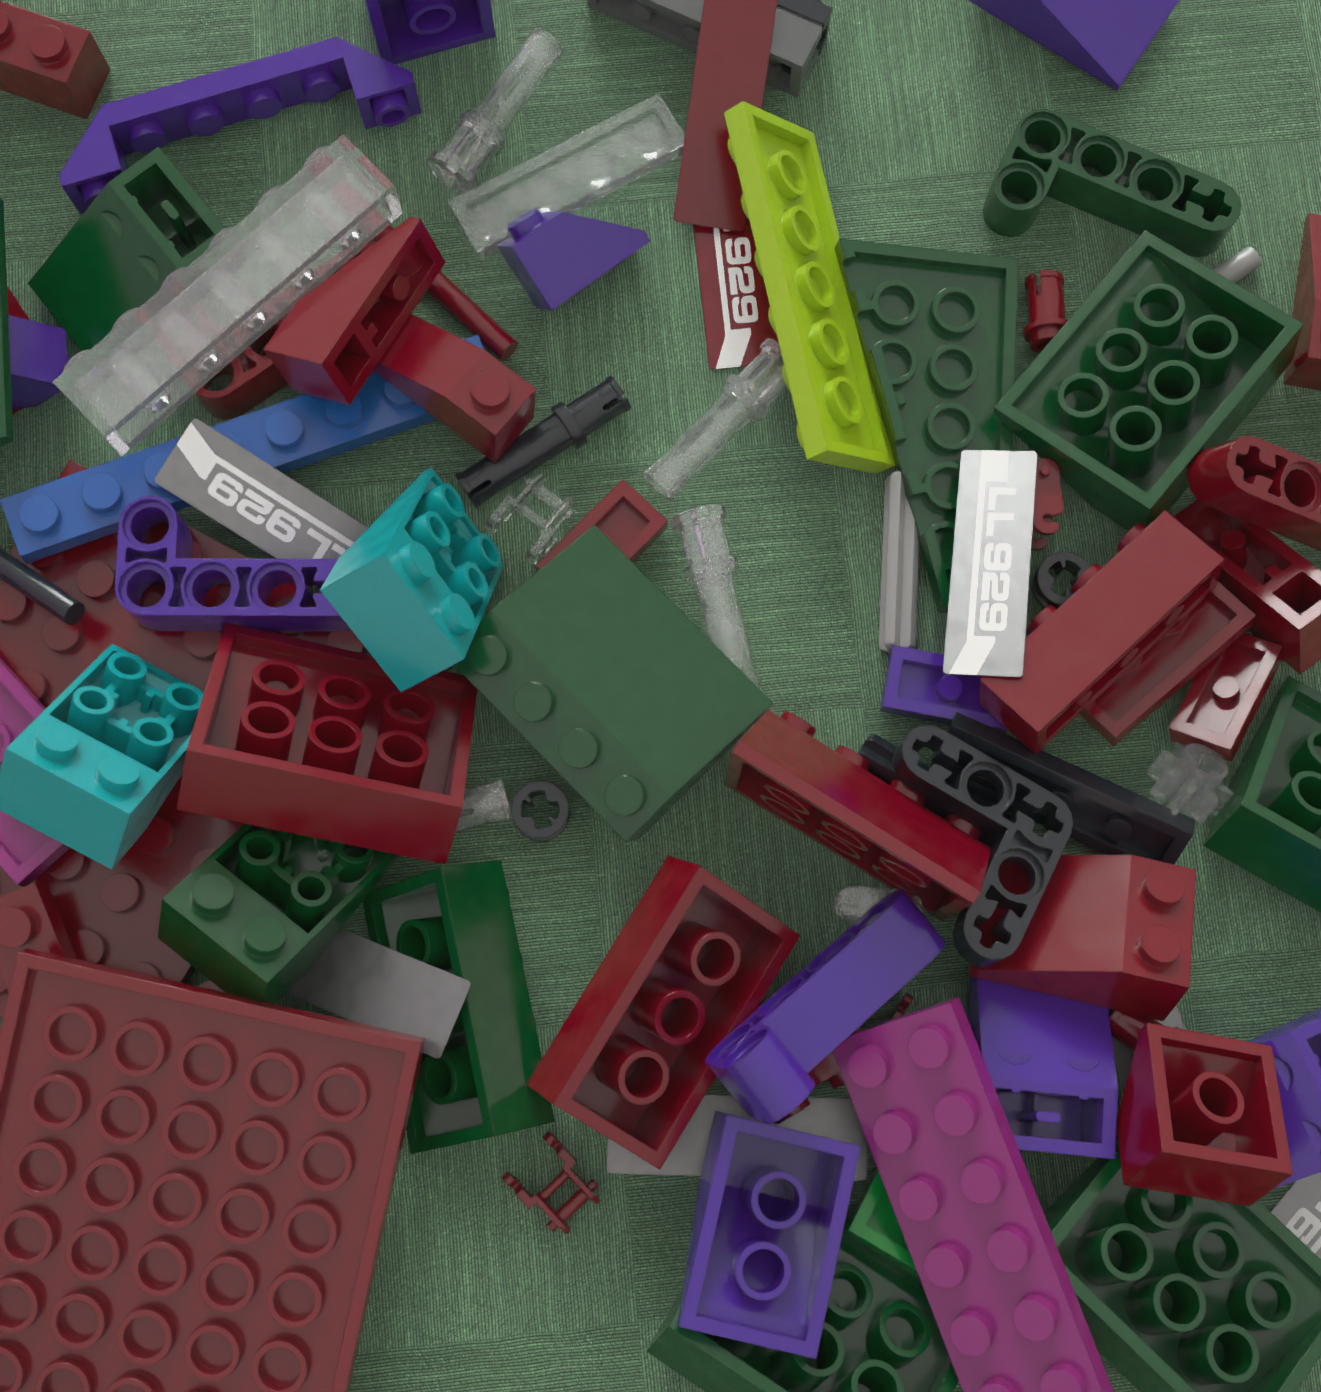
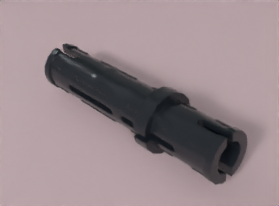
(563, 428)

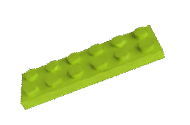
(806, 292)

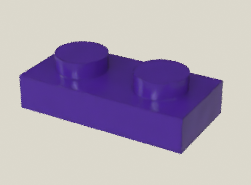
(921, 689)

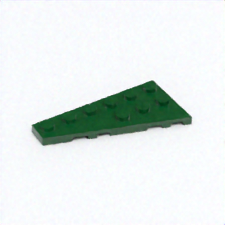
(939, 361)

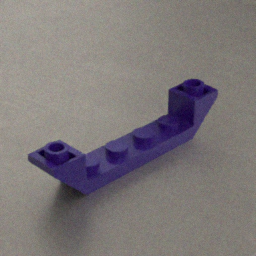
(228, 96)

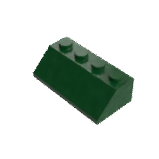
(465, 925)

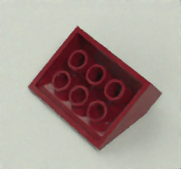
(329, 746)
(859, 815)

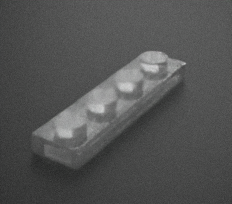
(571, 173)

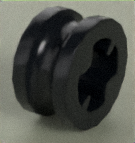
(1043, 580)
(526, 824)

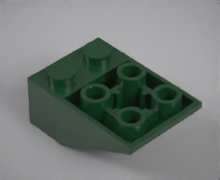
(124, 248)
(266, 908)

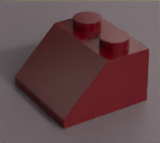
(1202, 1117)

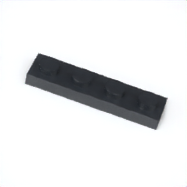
(1102, 811)

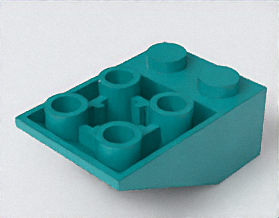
(416, 582)
(101, 756)

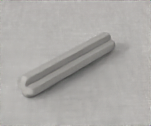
(898, 569)

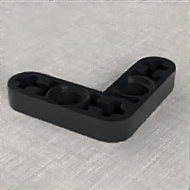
(1014, 836)

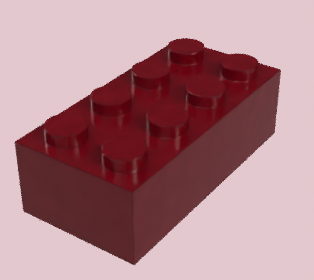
(658, 1005)

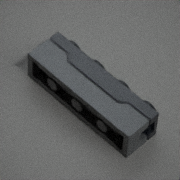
(796, 41)

